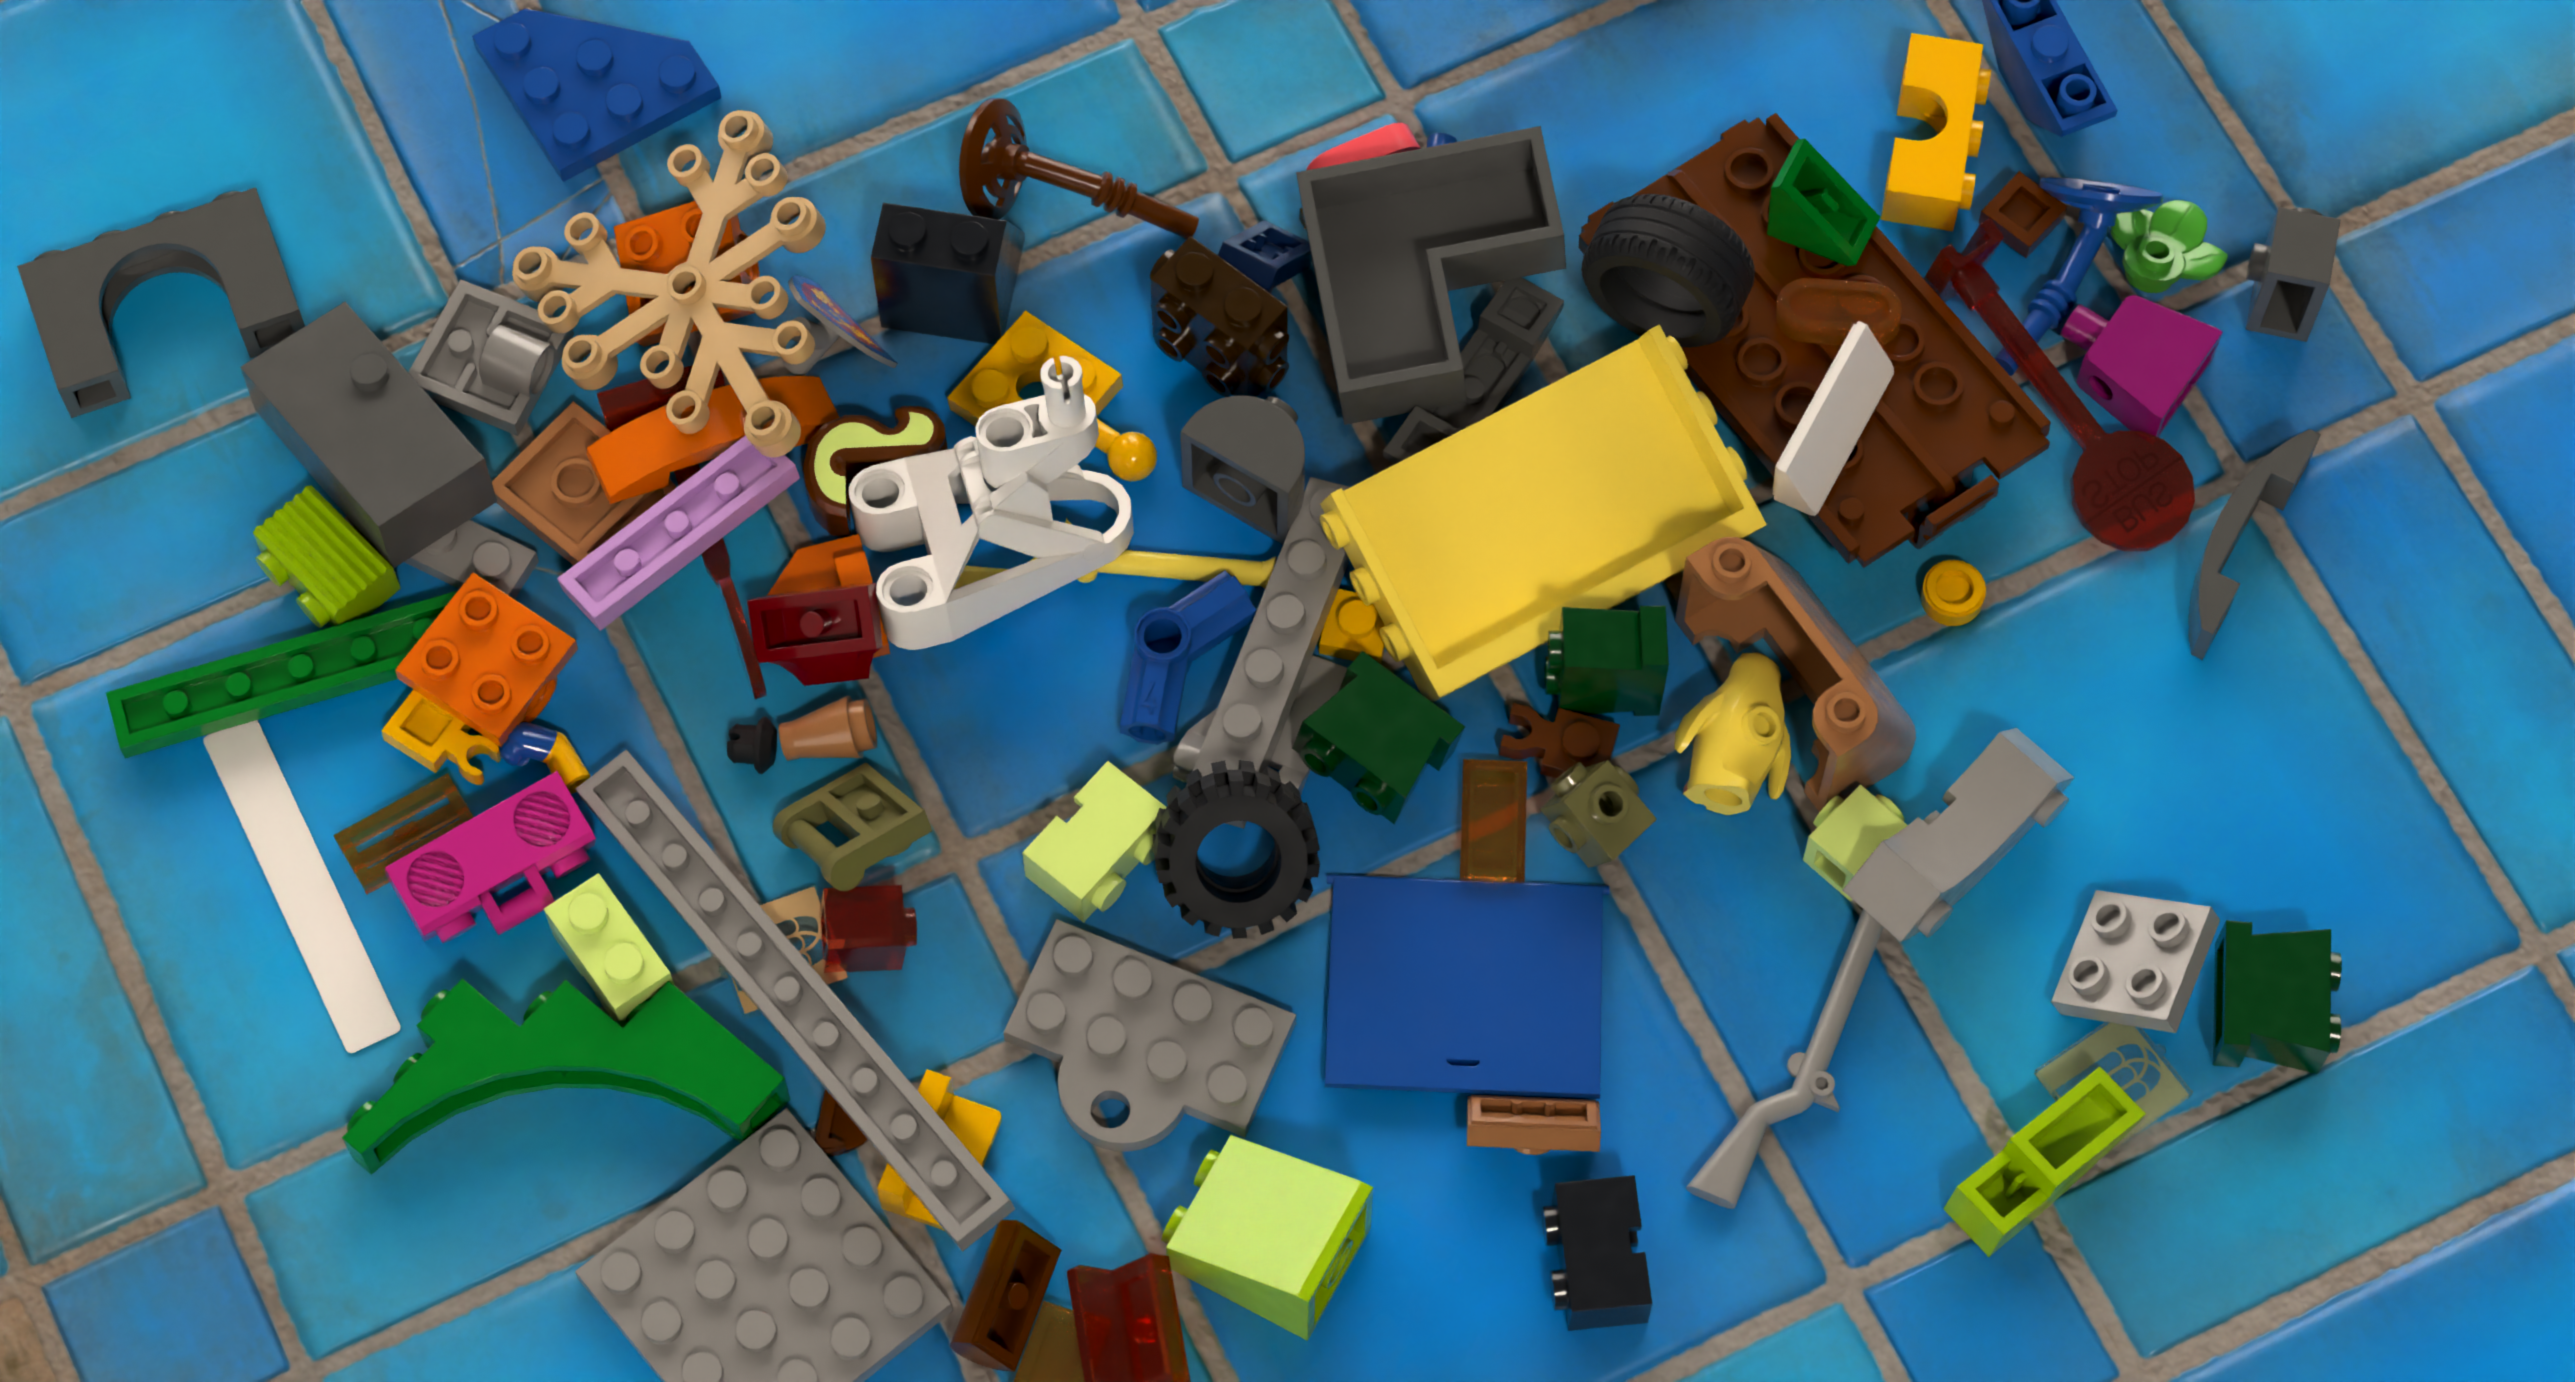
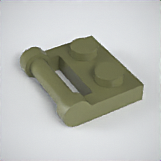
(866, 810)

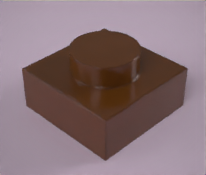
(2024, 213)

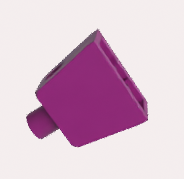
(2141, 360)

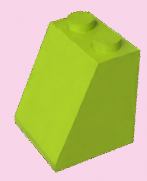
(1270, 1232)

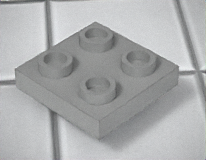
(488, 357)
(2135, 961)

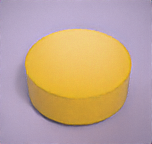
(1953, 593)

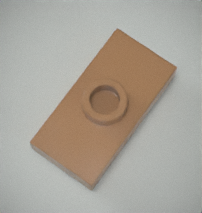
(1533, 1123)

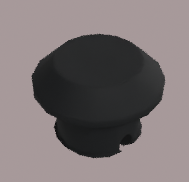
(753, 744)

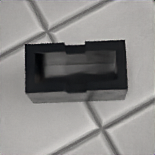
(1598, 1273)

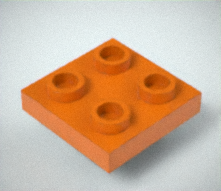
(663, 242)
(488, 660)

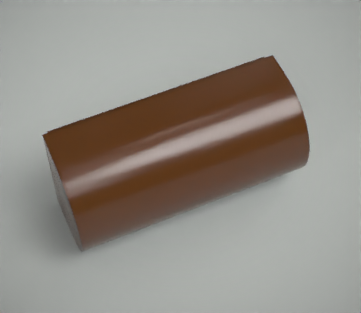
(1005, 1297)

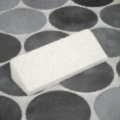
(1833, 422)

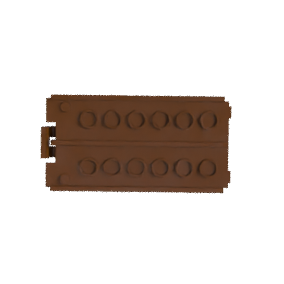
(1940, 411)

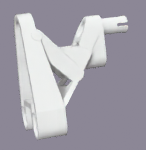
(1008, 475)

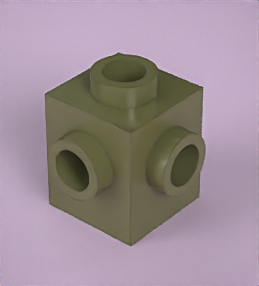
(1596, 812)

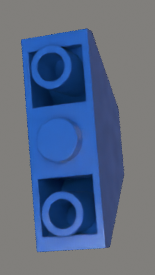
(2046, 66)

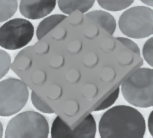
(765, 1273)

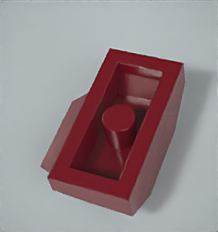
(818, 632)

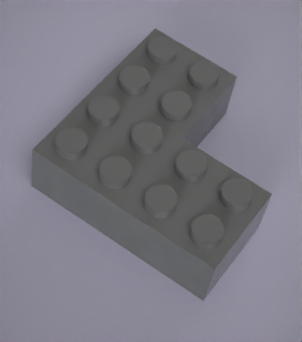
(1401, 235)

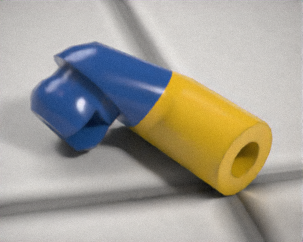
(546, 746)

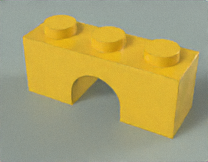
(1929, 176)

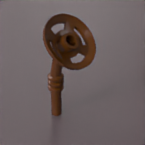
(1015, 163)

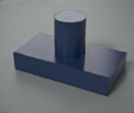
(1267, 254)

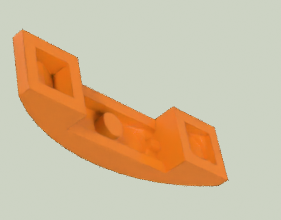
(646, 450)

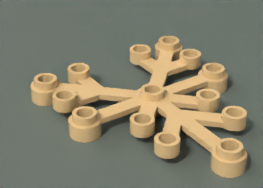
(720, 341)

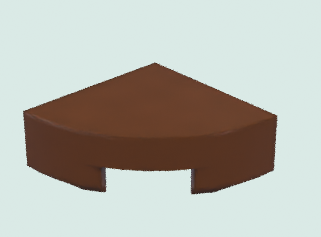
(836, 1130)

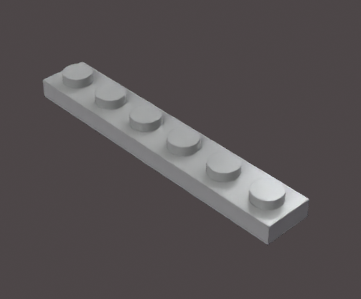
(1278, 643)

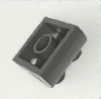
(1247, 461)

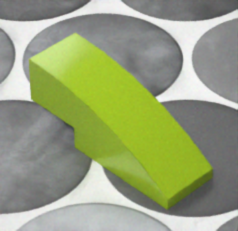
(2043, 1161)

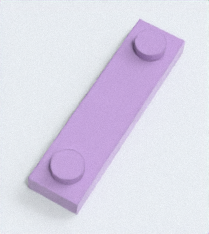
(675, 531)

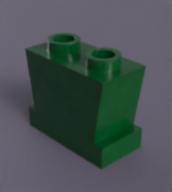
(1608, 660)
(1377, 737)
(2275, 997)

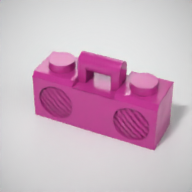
(512, 840)

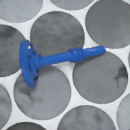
(2098, 208)

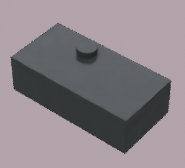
(369, 434)

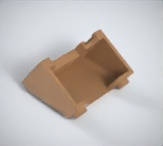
(1752, 595)

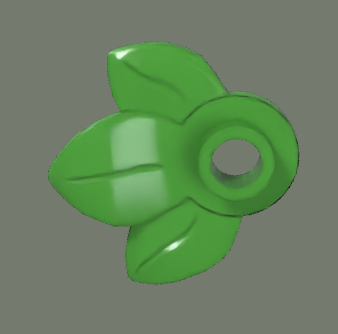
(2166, 246)

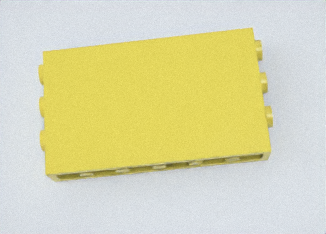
(1541, 510)

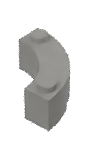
(1937, 860)

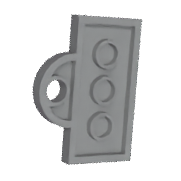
(1145, 1038)

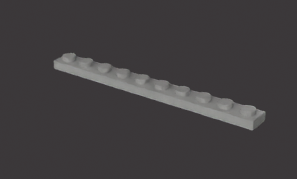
(796, 1001)

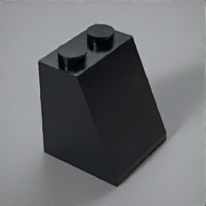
(945, 272)

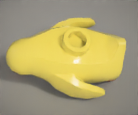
(1737, 738)

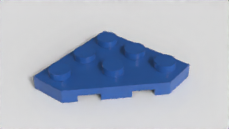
(592, 84)

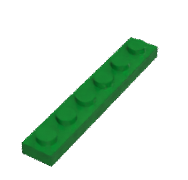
(268, 679)

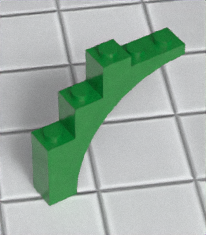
(481, 1055)

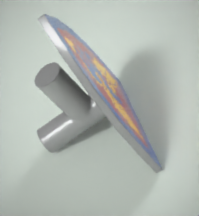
(833, 324)

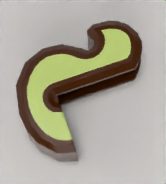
(855, 443)

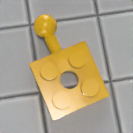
(1018, 361)

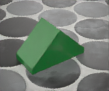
(1818, 208)

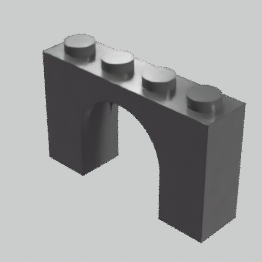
(82, 287)

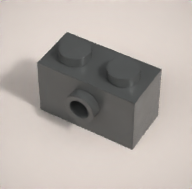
(2291, 273)

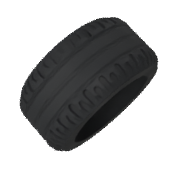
(1668, 267)

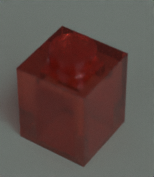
(865, 929)

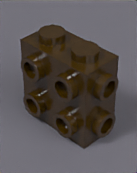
(1218, 321)

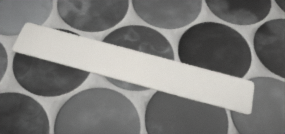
(302, 886)

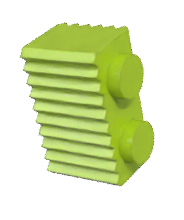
(324, 561)

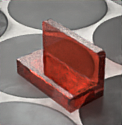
(1128, 1322)

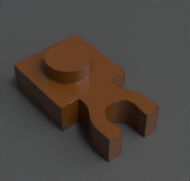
(1562, 742)

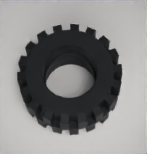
(1246, 898)

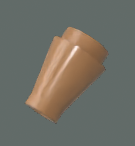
(833, 731)

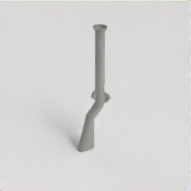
(1728, 1167)

